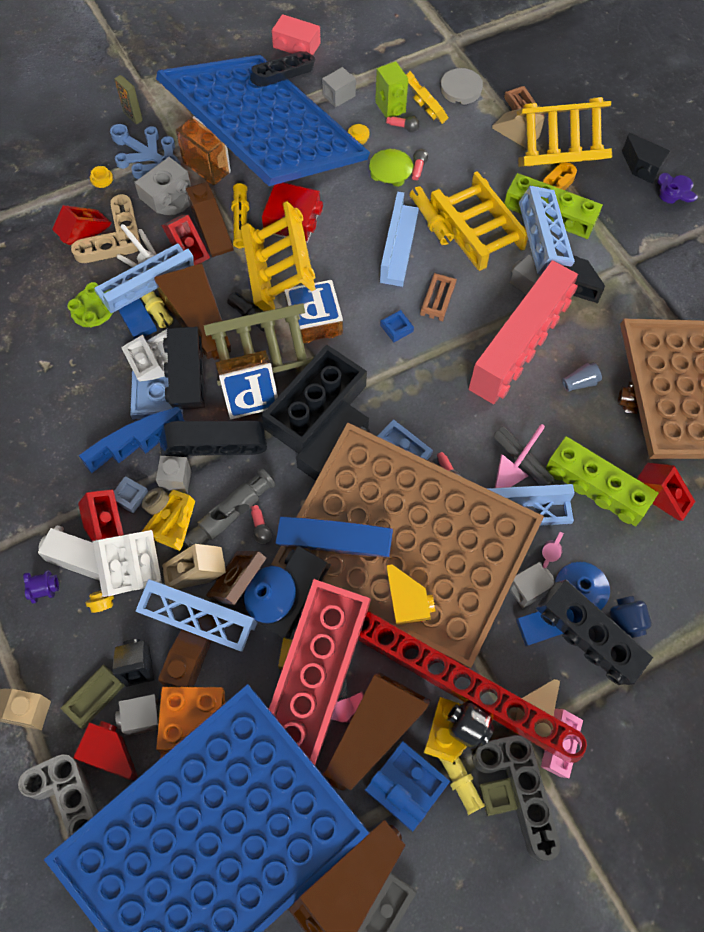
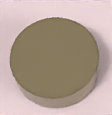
(155, 501)

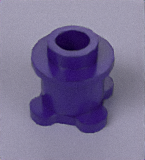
(40, 586)

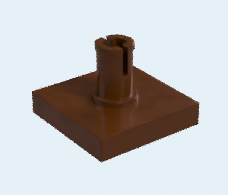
(237, 577)

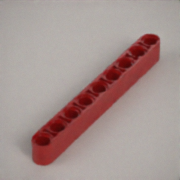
(477, 687)

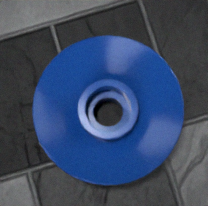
(598, 584)
(278, 598)

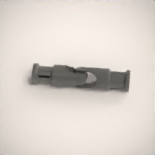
(231, 508)

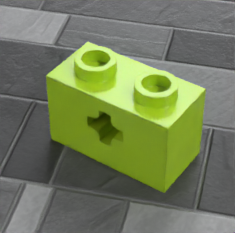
(391, 90)

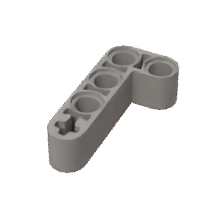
(63, 789)

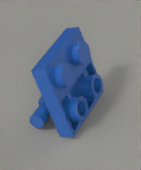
(407, 786)

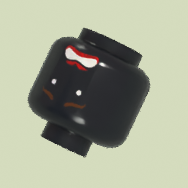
(470, 724)

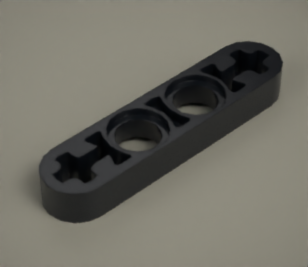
(282, 68)

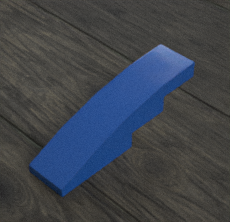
(120, 444)
(334, 536)

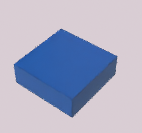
(397, 326)

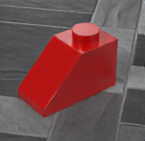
(79, 223)
(183, 232)
(673, 493)
(100, 515)
(106, 750)

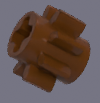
(628, 399)

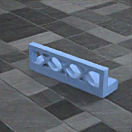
(539, 226)
(398, 243)
(143, 282)
(540, 496)
(200, 604)

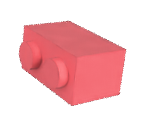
(295, 35)

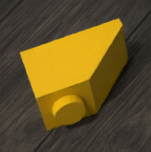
(409, 598)

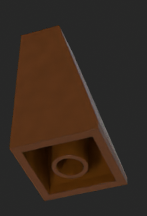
(191, 302)
(376, 725)
(351, 886)

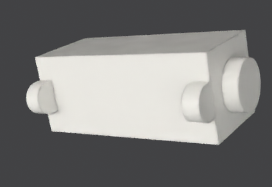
(69, 552)

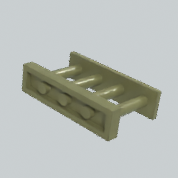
(267, 320)

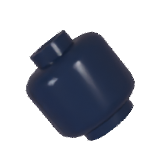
(631, 616)

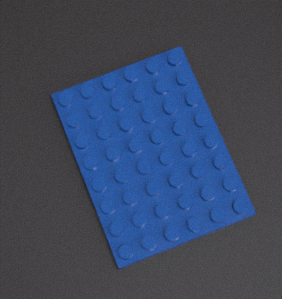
(267, 127)
(211, 832)

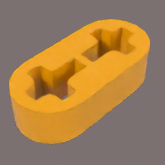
(556, 178)

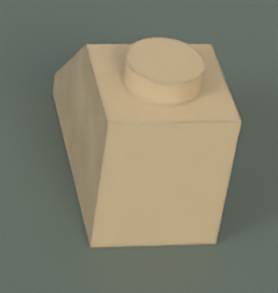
(515, 127)
(194, 566)
(544, 699)
(23, 708)

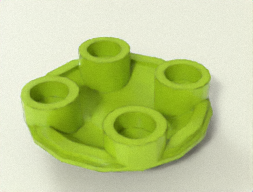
(391, 166)
(88, 308)

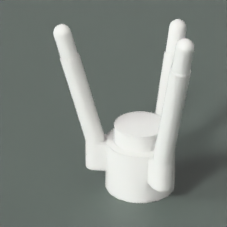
(144, 254)

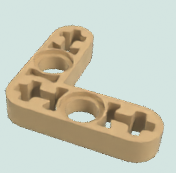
(118, 236)

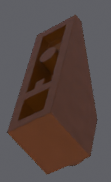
(209, 219)
(187, 655)

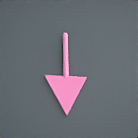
(508, 472)

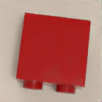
(303, 198)

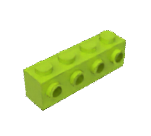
(576, 211)
(601, 481)

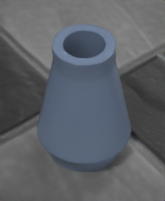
(583, 377)

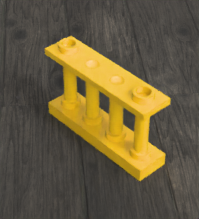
(575, 153)
(468, 237)
(257, 258)

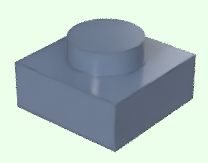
(129, 494)

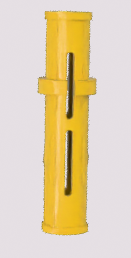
(240, 195)
(436, 222)

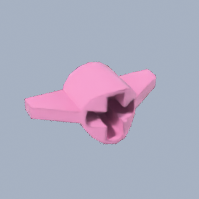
(552, 550)
(346, 708)

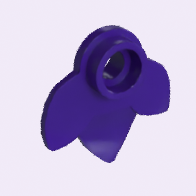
(676, 188)

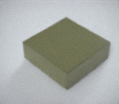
(498, 797)

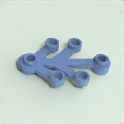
(121, 136)

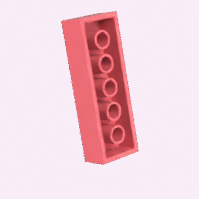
(523, 332)
(318, 664)

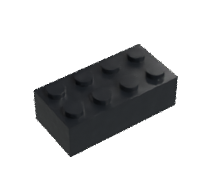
(314, 398)

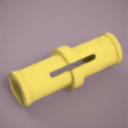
(155, 306)
(463, 784)

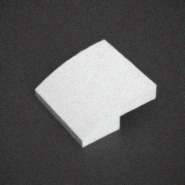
(147, 356)
(126, 562)

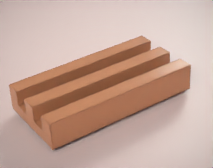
(515, 101)
(433, 312)

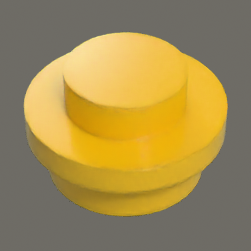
(359, 132)
(101, 177)
(98, 602)

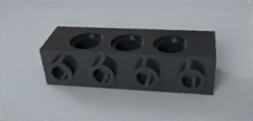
(630, 658)

